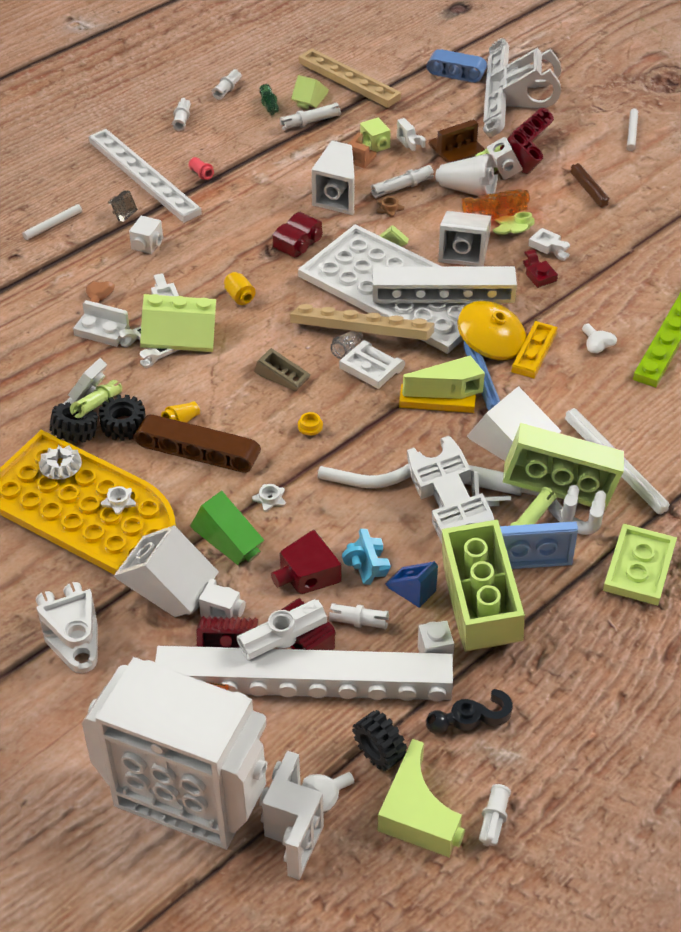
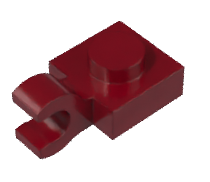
(539, 272)

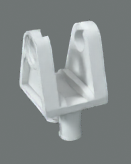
(70, 626)

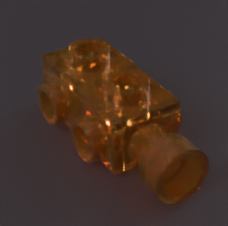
(499, 203)

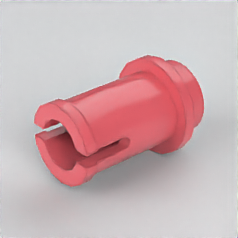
(204, 170)

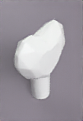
(598, 340)
(328, 786)

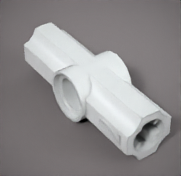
(293, 624)

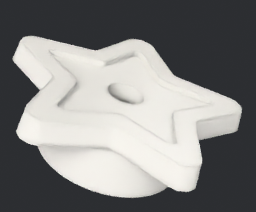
(273, 491)
(118, 493)

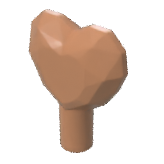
(99, 290)

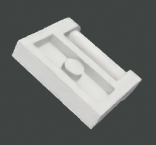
(371, 364)

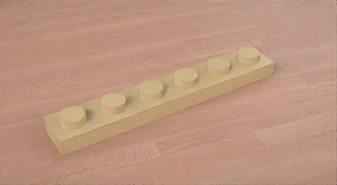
(350, 78)
(367, 323)

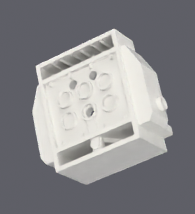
(178, 750)

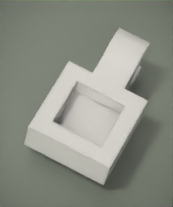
(407, 135)
(548, 241)
(162, 287)

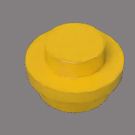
(310, 424)

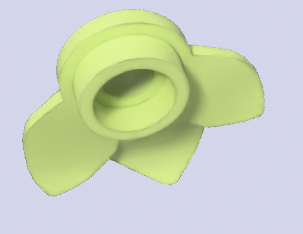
(516, 224)

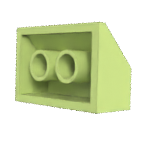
(178, 323)

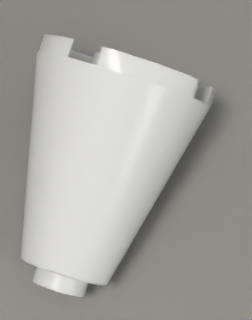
(469, 175)

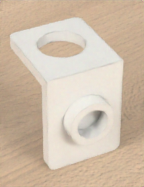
(506, 160)
(491, 500)

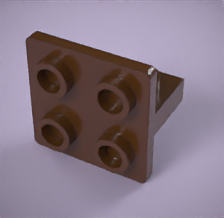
(457, 142)

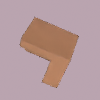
(361, 153)

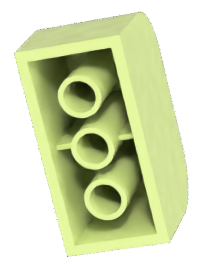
(482, 586)

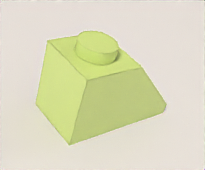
(308, 92)

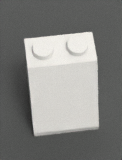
(334, 179)
(464, 238)
(499, 425)
(167, 571)

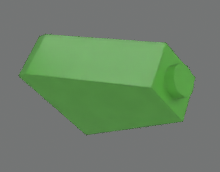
(227, 529)

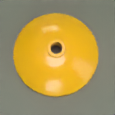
(491, 330)

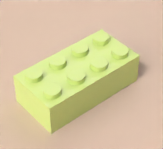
(558, 461)

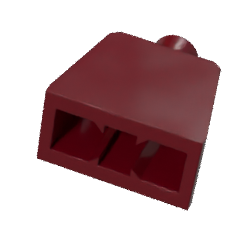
(308, 565)

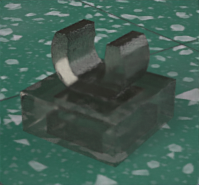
(123, 205)

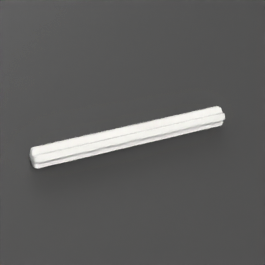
(630, 474)

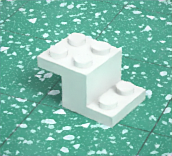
(292, 814)

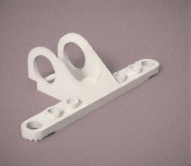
(509, 83)

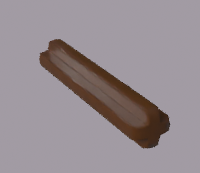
(590, 185)

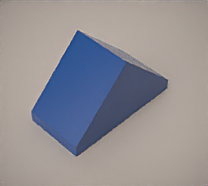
(415, 582)

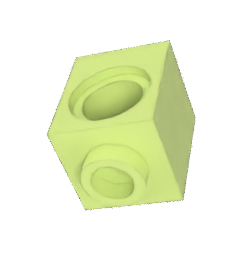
(375, 134)

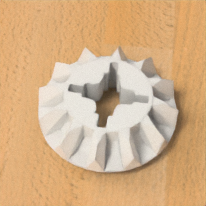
(70, 464)

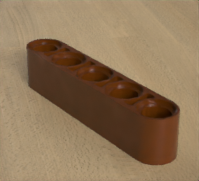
(197, 443)

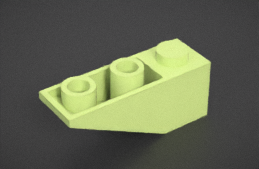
(447, 380)

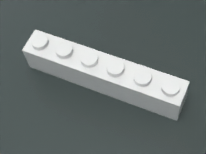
(444, 284)

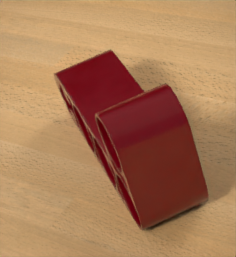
(523, 136)

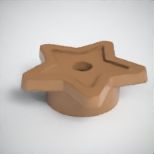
(389, 206)

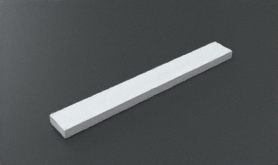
(145, 175)

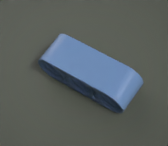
(465, 66)

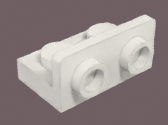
(101, 323)

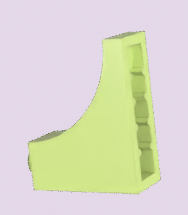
(413, 811)

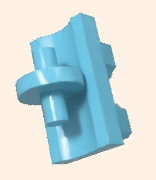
(363, 556)

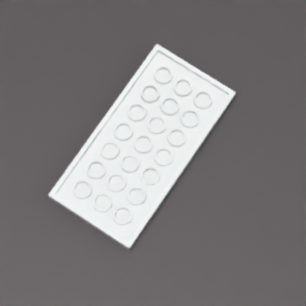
(347, 272)

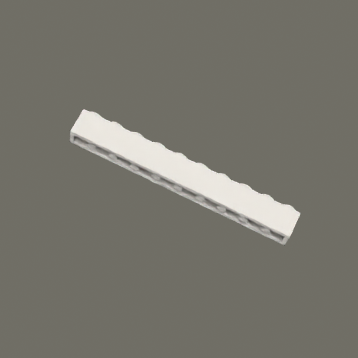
(317, 672)

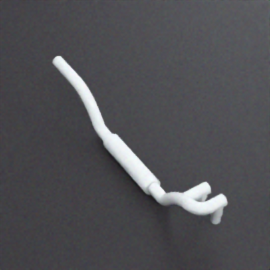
(487, 479)

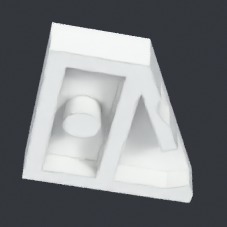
(88, 381)

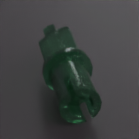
(268, 99)

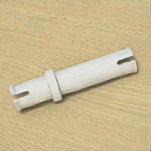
(302, 118)
(410, 178)

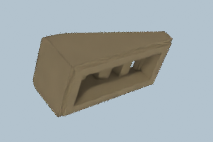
(268, 368)

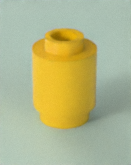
(239, 288)

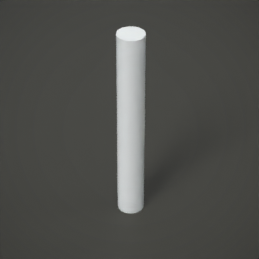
(632, 131)
(53, 221)

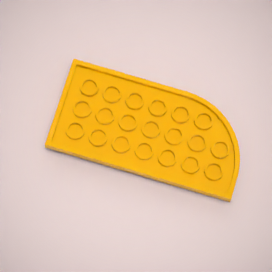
(71, 508)

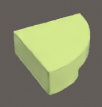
(395, 236)

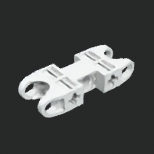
(445, 479)

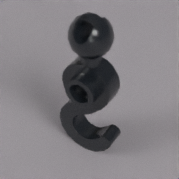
(468, 713)

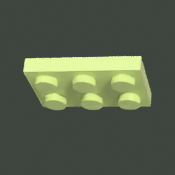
(640, 564)

